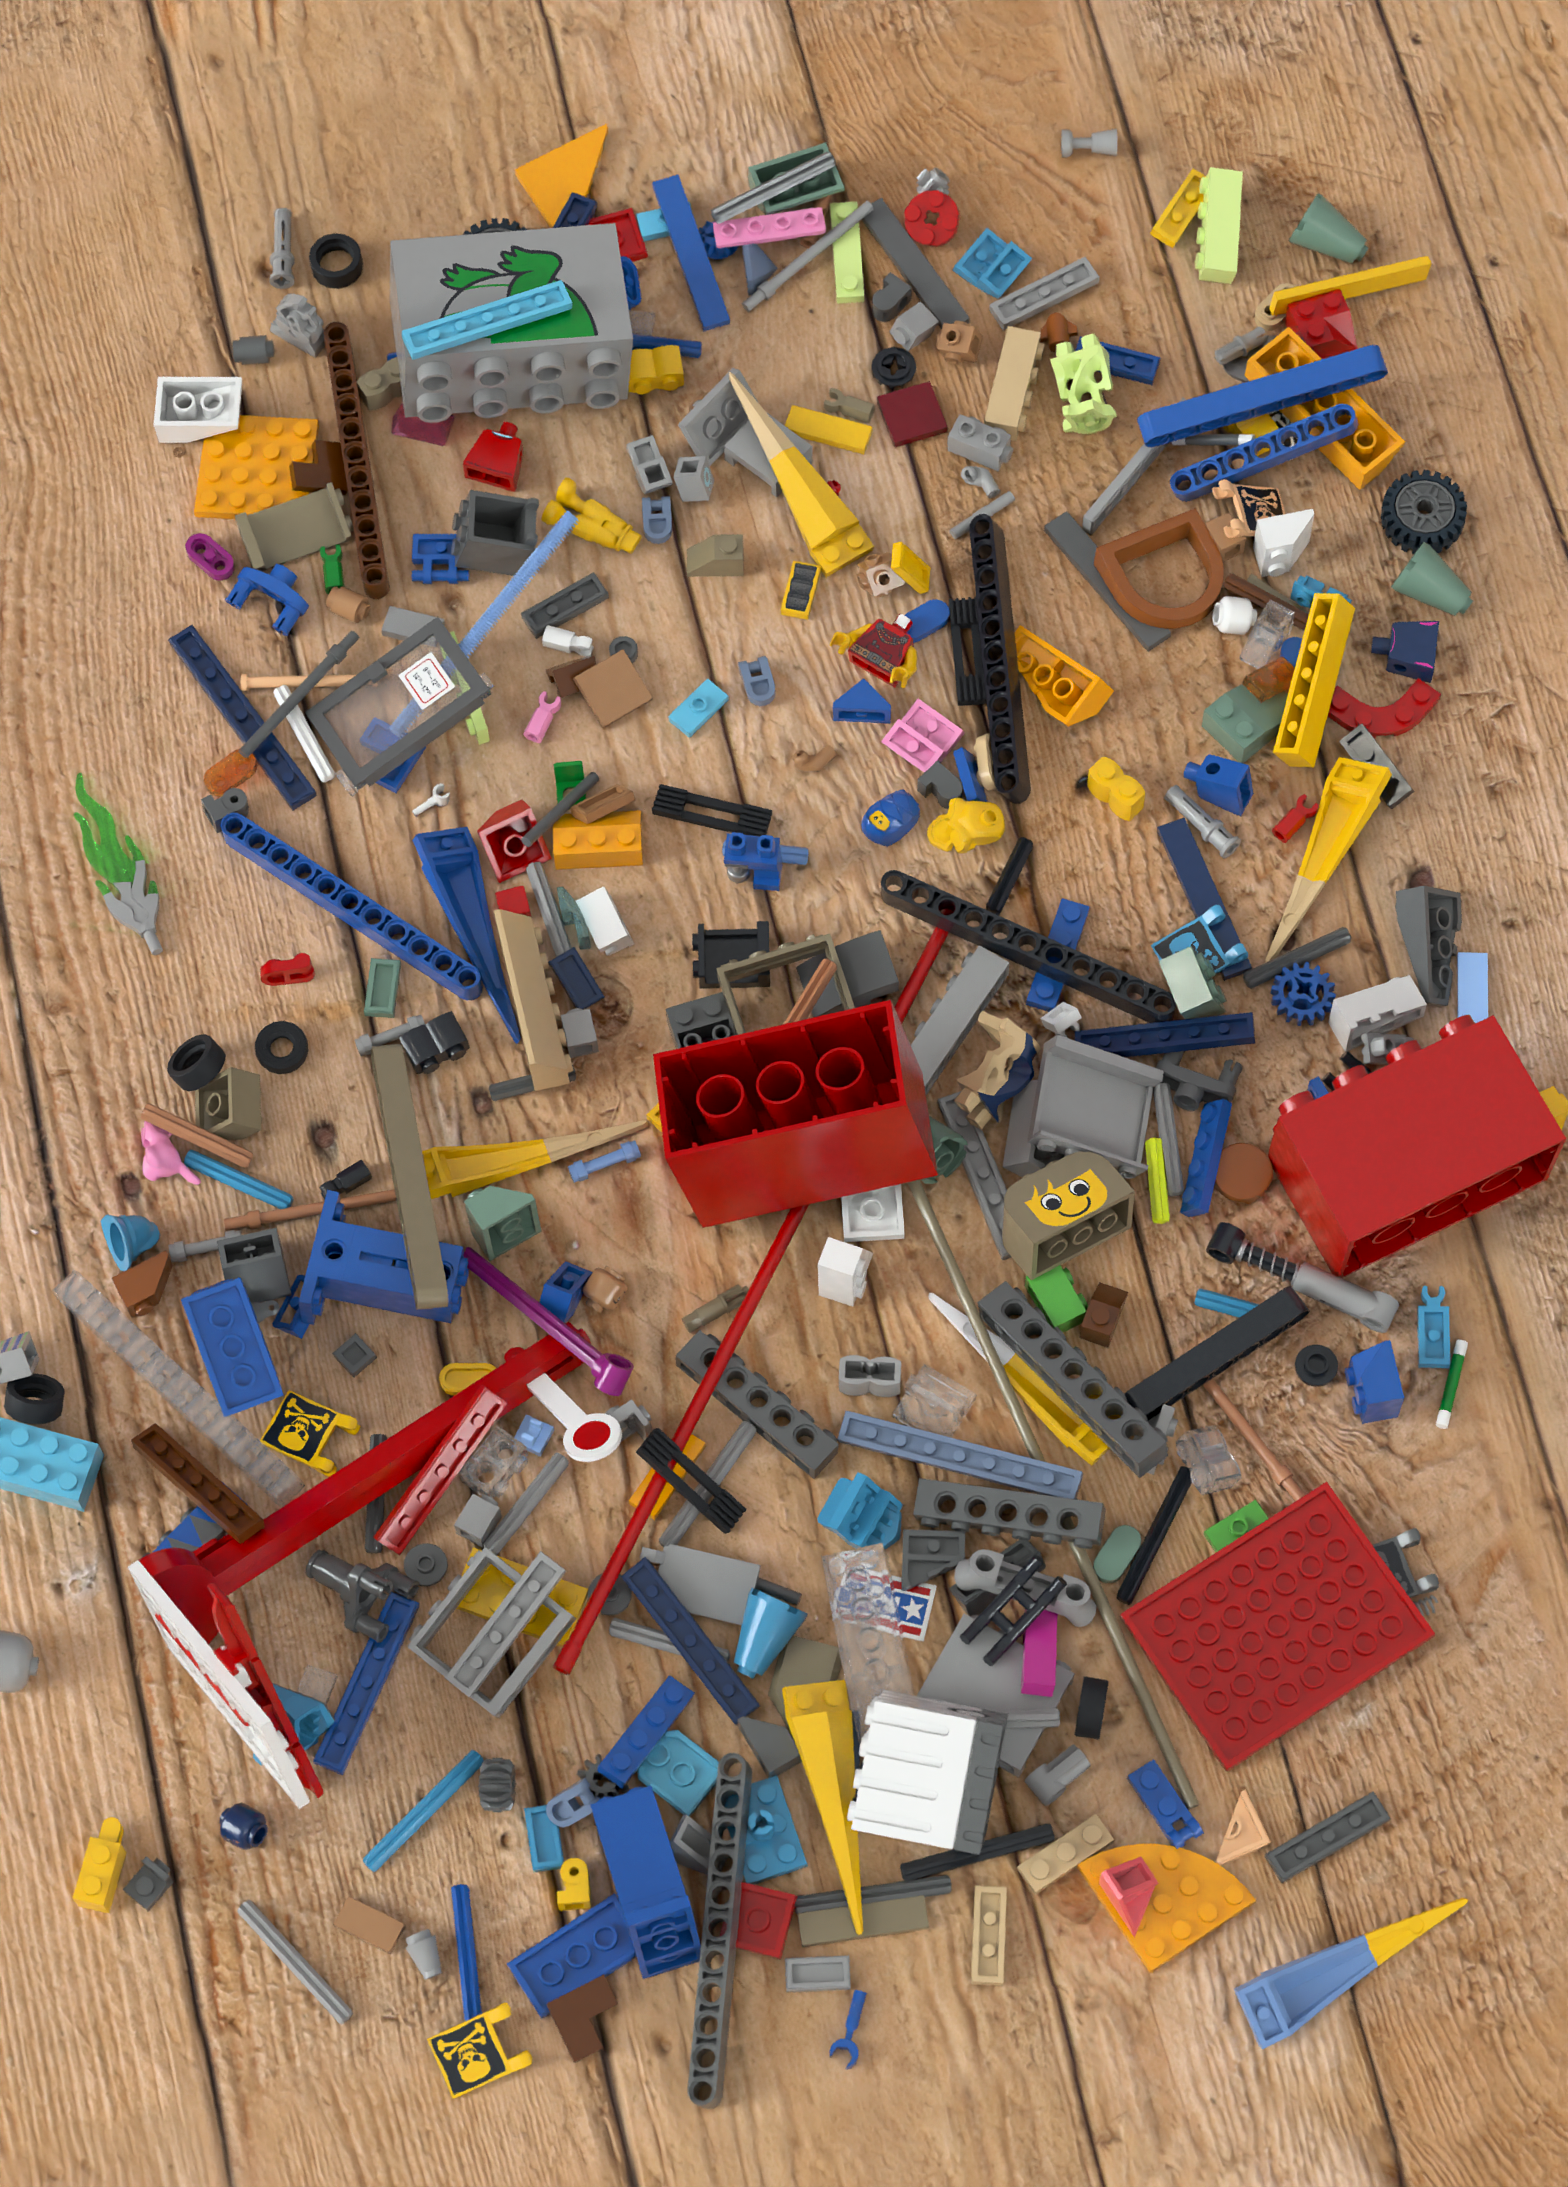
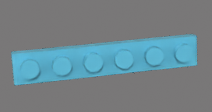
(486, 319)

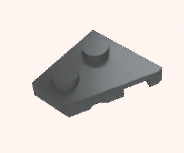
(930, 1555)

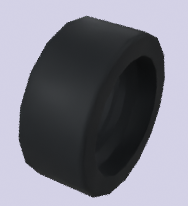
(331, 243)
(196, 1062)
(31, 1410)
(1091, 1708)

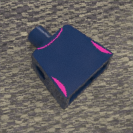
(1409, 649)

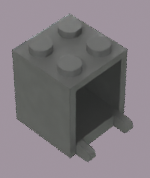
(494, 532)

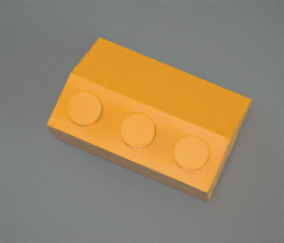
(606, 842)

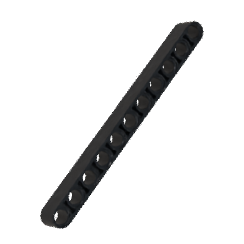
(1006, 667)
(1018, 936)

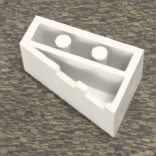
(1375, 1010)
(843, 1271)

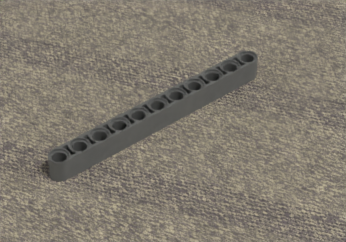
(725, 1944)

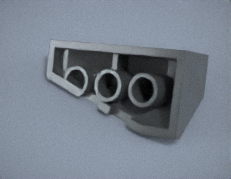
(1428, 926)

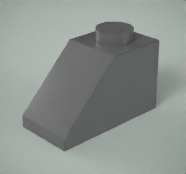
(770, 1744)

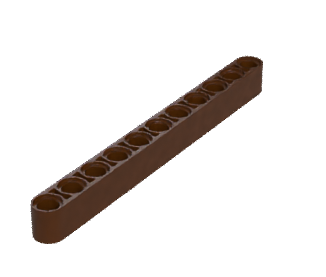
(358, 470)

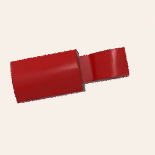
(1294, 820)

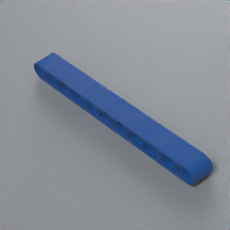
(357, 917)

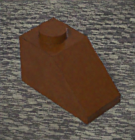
(1103, 1314)

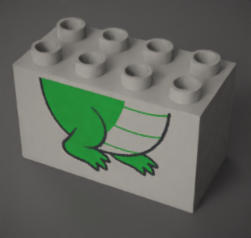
(537, 365)

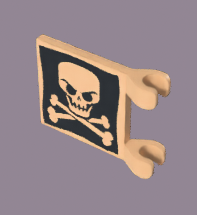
(1251, 504)

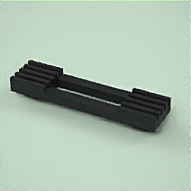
(969, 688)
(672, 800)
(723, 1509)

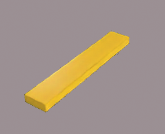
(1356, 283)

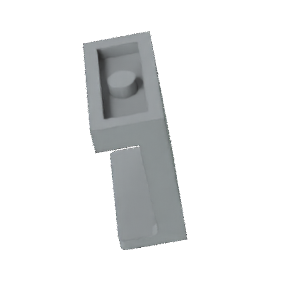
(747, 450)

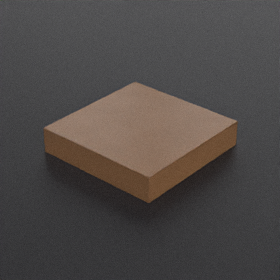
(613, 688)

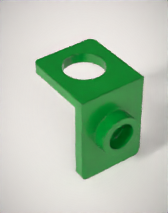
(568, 776)

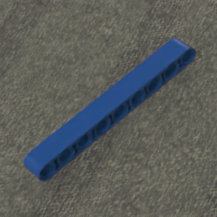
(1262, 396)

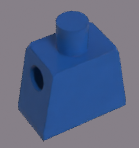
(1222, 782)

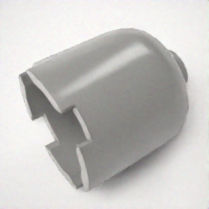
(16, 1661)

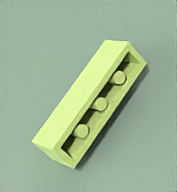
(1220, 225)

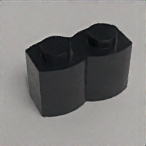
(434, 1043)

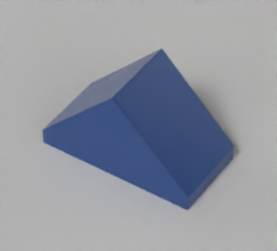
(862, 704)

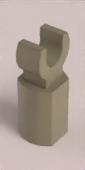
(849, 406)

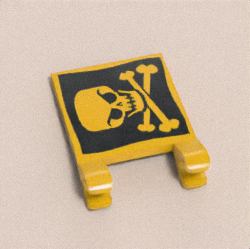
(303, 1429)
(473, 2054)

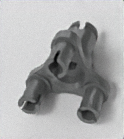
(359, 1589)

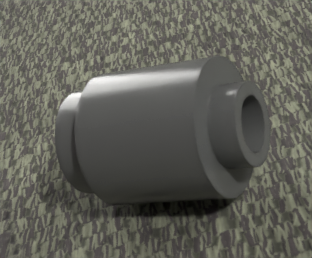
(253, 350)

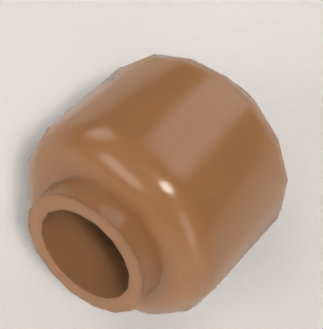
(604, 1289)

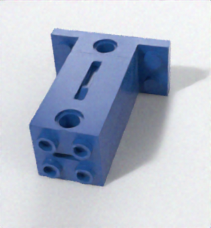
(370, 1269)
(647, 1881)

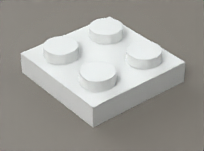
(873, 1215)

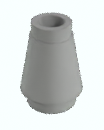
(424, 1952)

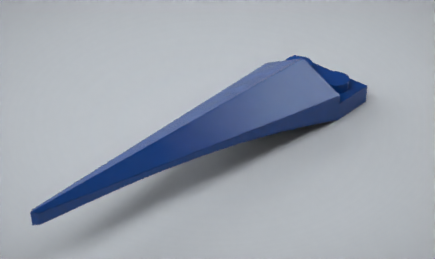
(456, 878)

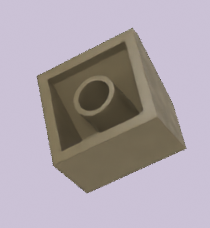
(230, 1104)

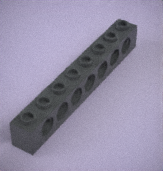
(1137, 1454)

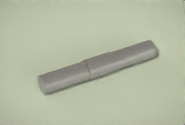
(989, 509)

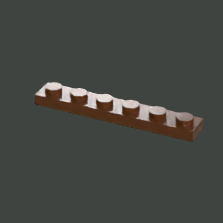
(198, 1483)

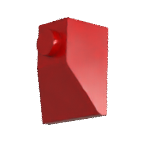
(503, 840)

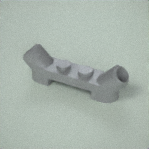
(988, 1572)

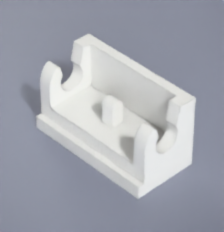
(604, 921)

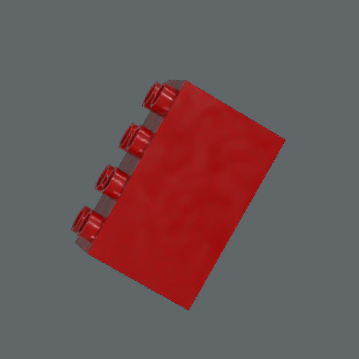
(794, 1114)
(1413, 1144)

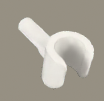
(436, 799)

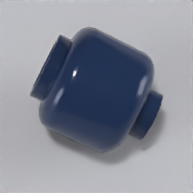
(243, 1826)

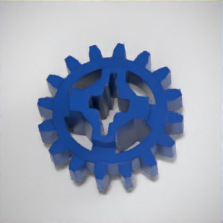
(1303, 1006)

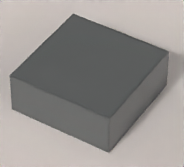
(354, 1355)

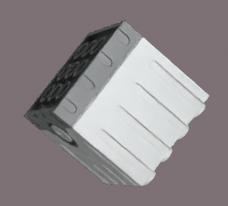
(927, 1771)

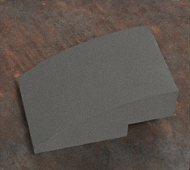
(865, 968)

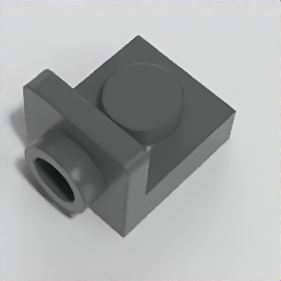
(149, 1883)

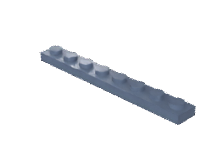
(959, 1456)

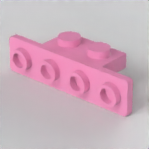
(769, 228)

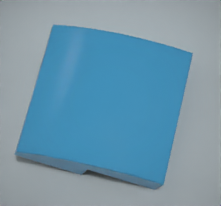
(992, 264)

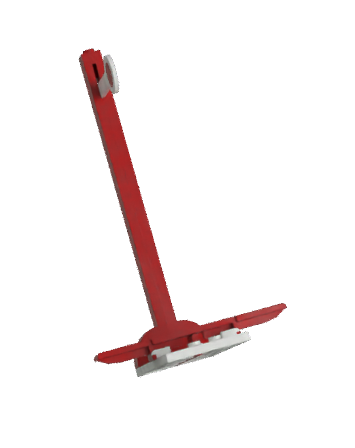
(191, 1588)

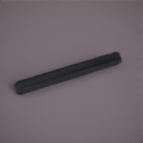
(1155, 1536)
(991, 1849)

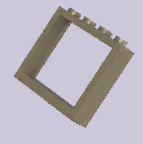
(786, 954)

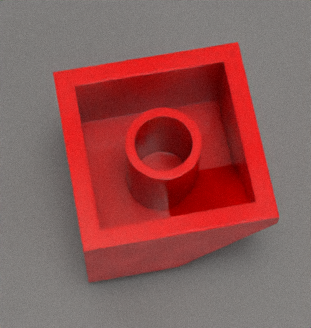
(1323, 323)

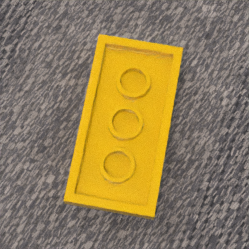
(495, 1586)

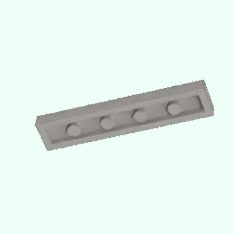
(505, 1624)

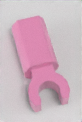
(541, 718)

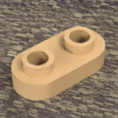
(1270, 322)
(983, 753)

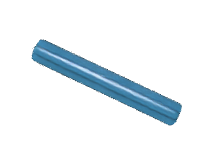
(238, 1180)

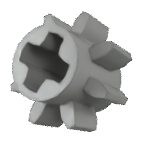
(933, 180)

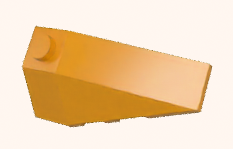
(1059, 682)

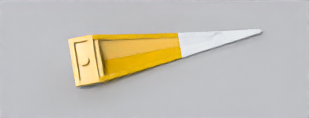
(1033, 1390)

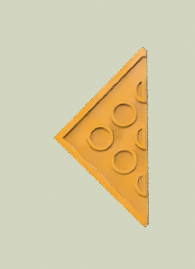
(562, 171)

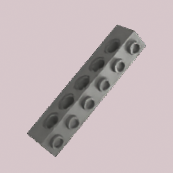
(809, 1458)
(934, 1493)

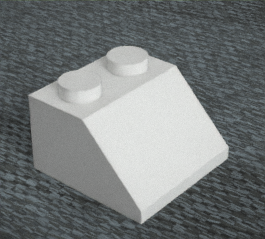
(1281, 541)

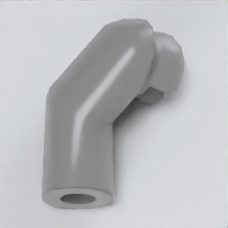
(980, 477)

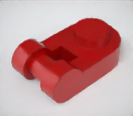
(290, 971)

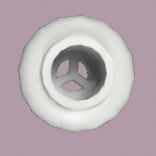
(1234, 615)

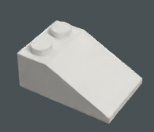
(196, 407)

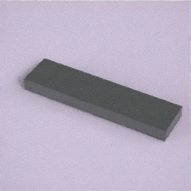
(1327, 1837)

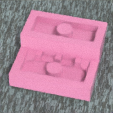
(923, 736)

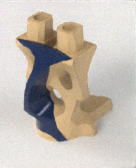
(990, 1084)

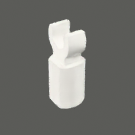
(567, 641)

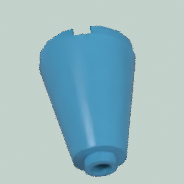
(765, 1632)

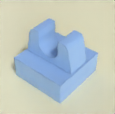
(534, 1434)

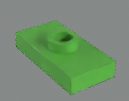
(1235, 1525)

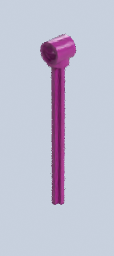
(609, 1369)

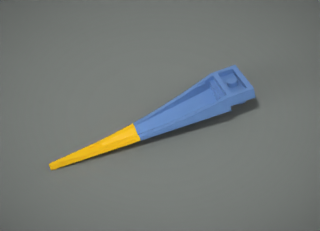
(1296, 1991)

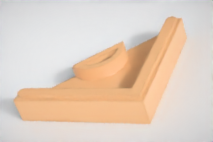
(1244, 1832)

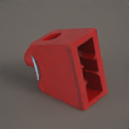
(496, 458)

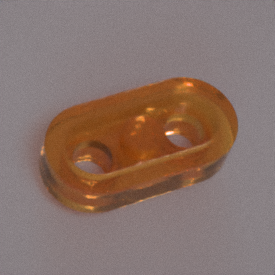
(228, 772)

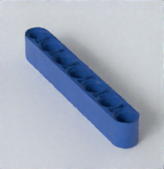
(1274, 441)

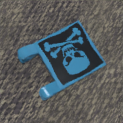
(1201, 940)

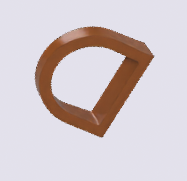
(1183, 526)

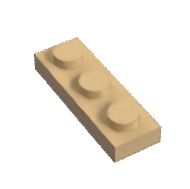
(1065, 1854)
(989, 1935)

